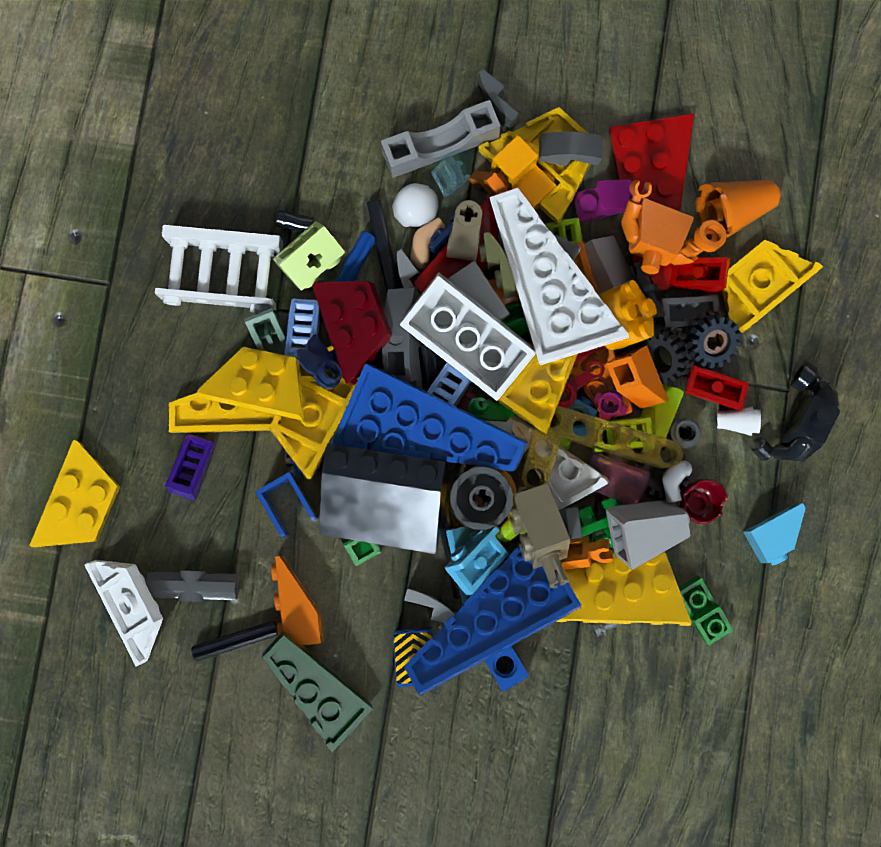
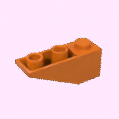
(298, 611)

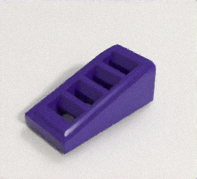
(195, 481)

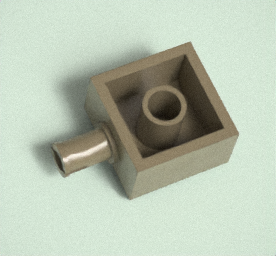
(541, 532)

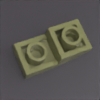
(497, 261)

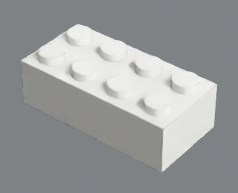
(467, 336)

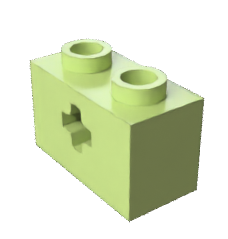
(294, 259)

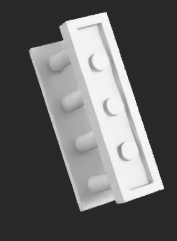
(208, 242)

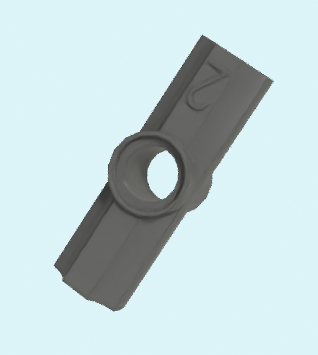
(193, 585)

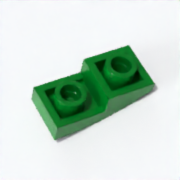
(703, 611)

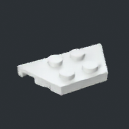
(128, 605)

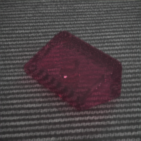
(626, 482)

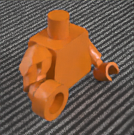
(660, 232)

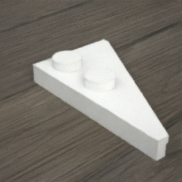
(570, 476)

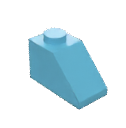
(776, 534)

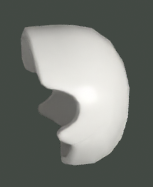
(415, 205)

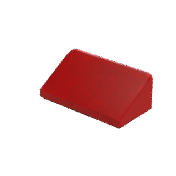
(716, 387)

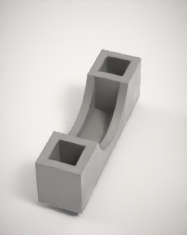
(467, 130)

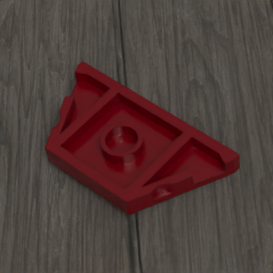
(353, 323)

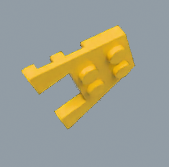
(567, 178)

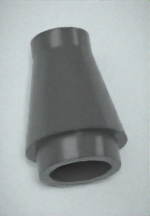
(689, 428)

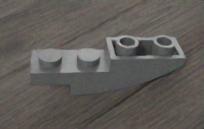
(401, 351)

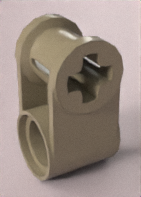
(465, 235)

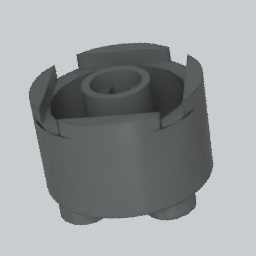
(469, 485)

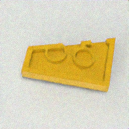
(538, 391)

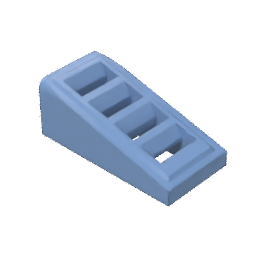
(301, 312)

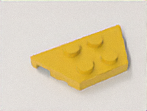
(763, 281)
(258, 382)
(308, 438)
(77, 502)

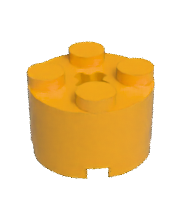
(631, 311)

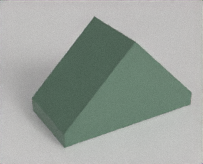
(267, 332)

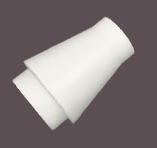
(744, 421)

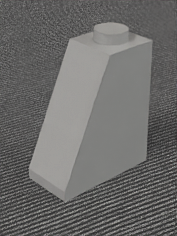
(646, 530)

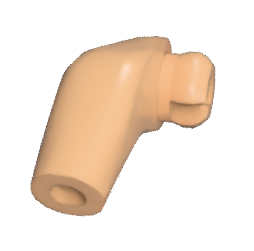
(421, 244)

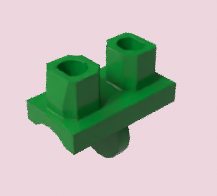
(590, 525)

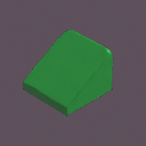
(360, 551)

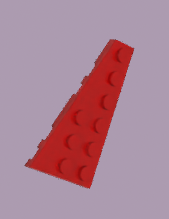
(658, 155)

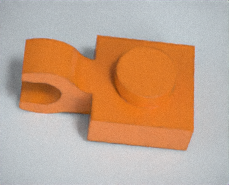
(582, 551)

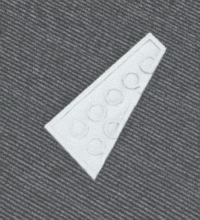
(555, 295)

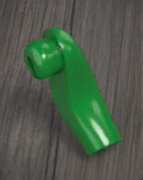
(488, 410)

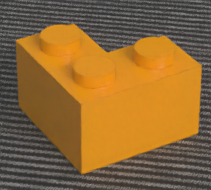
(518, 166)

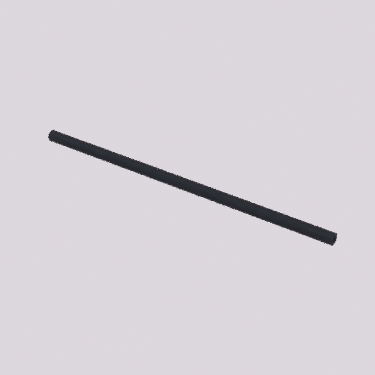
(391, 282)

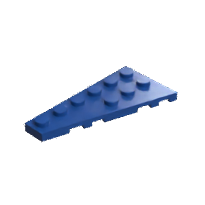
(408, 421)
(497, 615)

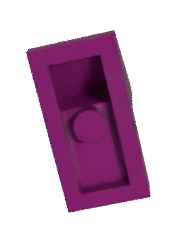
(603, 201)

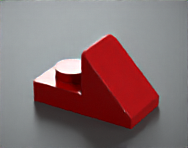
(704, 274)

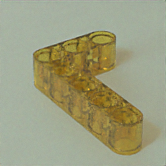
(593, 438)

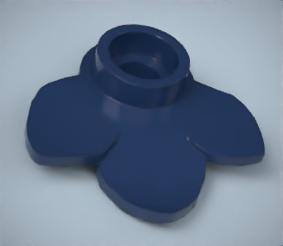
(320, 363)

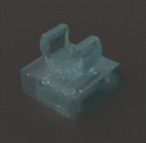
(449, 176)

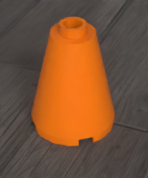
(736, 202)

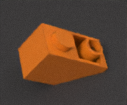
(637, 378)

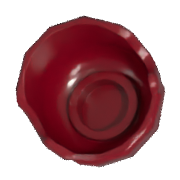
(703, 500)

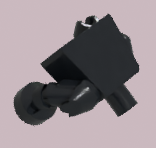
(810, 421)

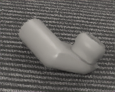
(672, 479)

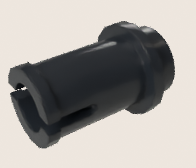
(293, 221)

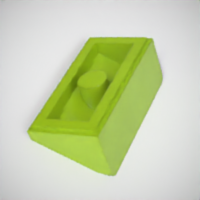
(664, 413)

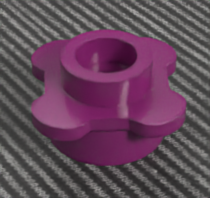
(607, 412)

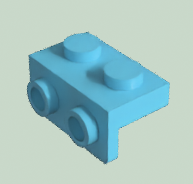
(476, 559)

